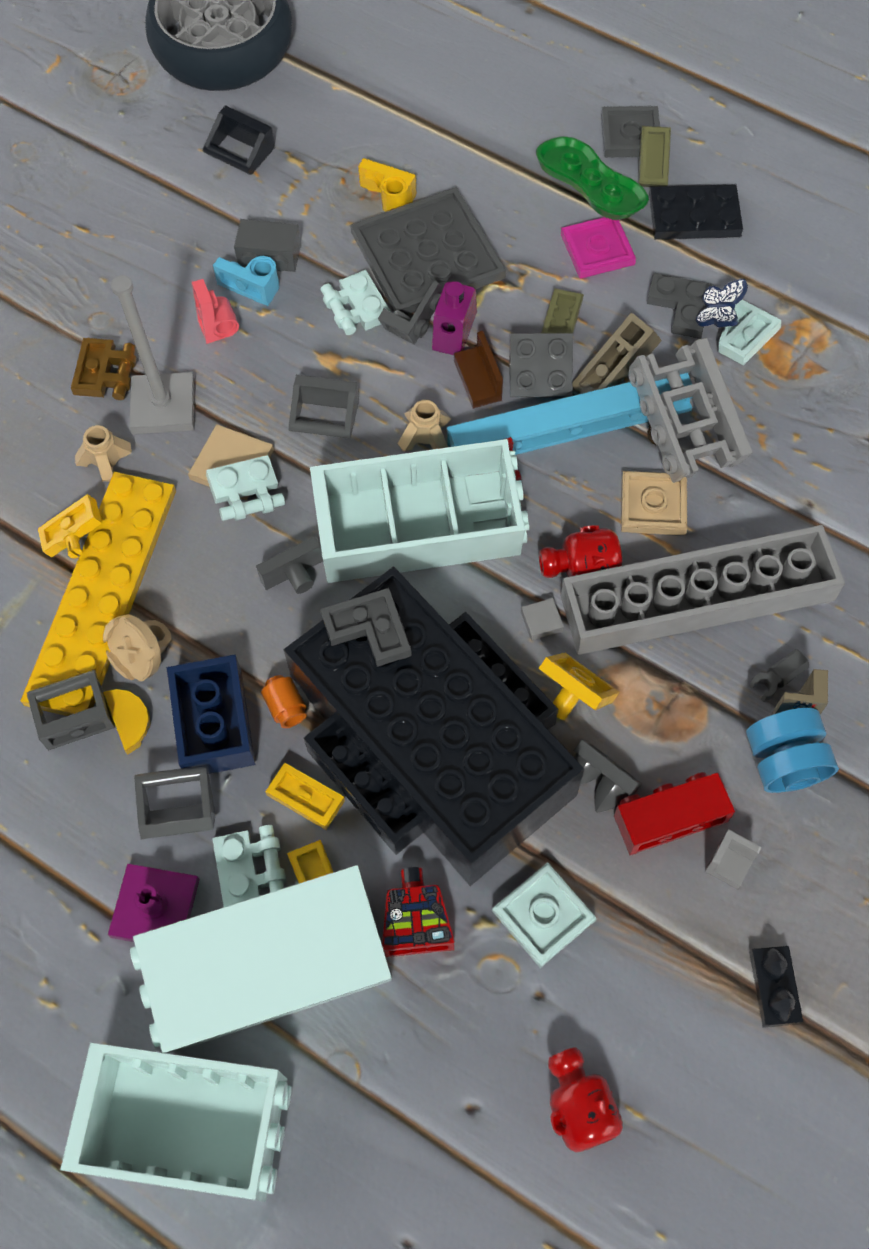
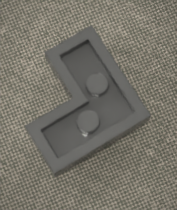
(682, 295)
(372, 617)

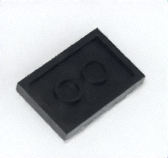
(695, 212)

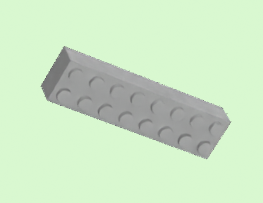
(700, 589)

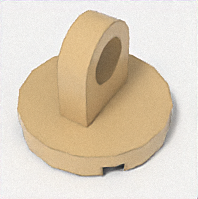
(134, 646)

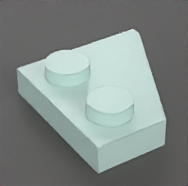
(750, 334)

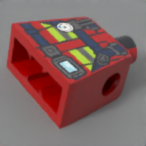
(415, 918)

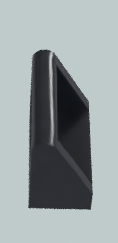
(244, 129)

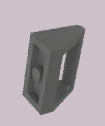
(324, 393)
(75, 726)
(177, 819)

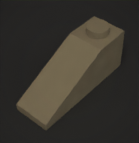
(615, 357)

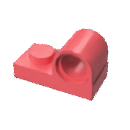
(213, 313)

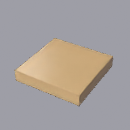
(226, 448)
(653, 503)

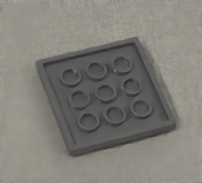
(426, 243)

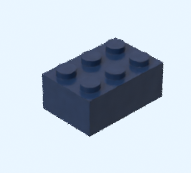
(210, 714)

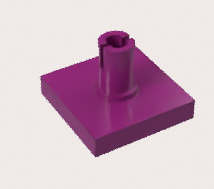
(151, 900)

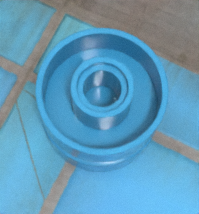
(791, 750)

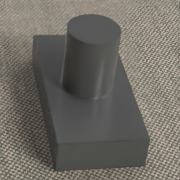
(292, 566)

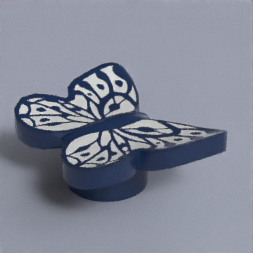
(721, 304)

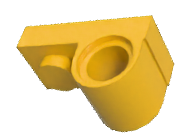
(395, 185)

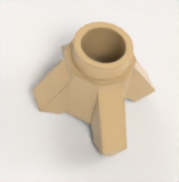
(424, 426)
(102, 450)

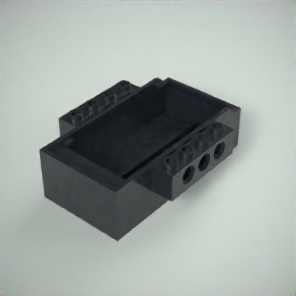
(438, 738)

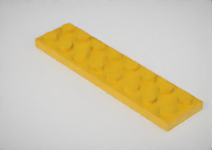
(101, 588)

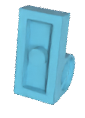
(256, 281)

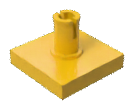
(577, 684)

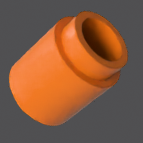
(284, 701)

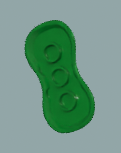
(581, 168)

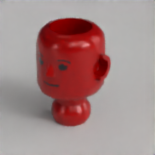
(582, 553)
(582, 1105)

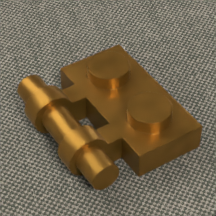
(94, 366)

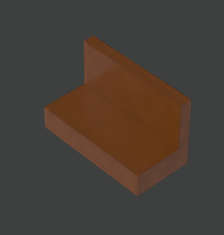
(479, 373)

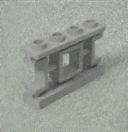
(710, 400)

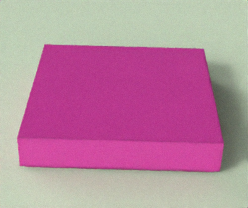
(597, 246)

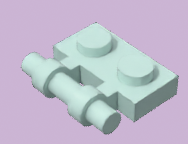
(363, 298)
(241, 480)
(237, 865)

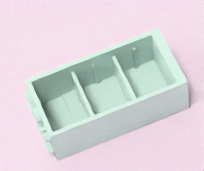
(419, 510)
(259, 960)

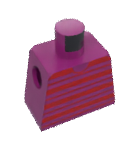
(455, 307)

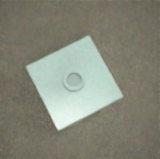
(544, 914)

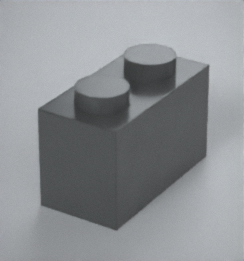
(268, 239)

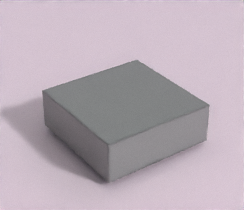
(542, 619)

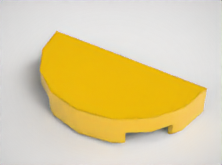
(129, 716)

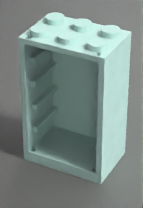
(177, 1122)

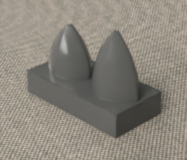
(615, 783)

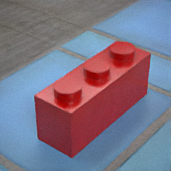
(673, 812)

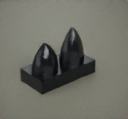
(776, 986)

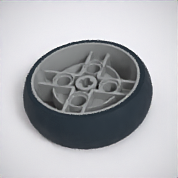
(218, 40)

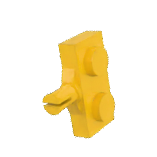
(69, 526)

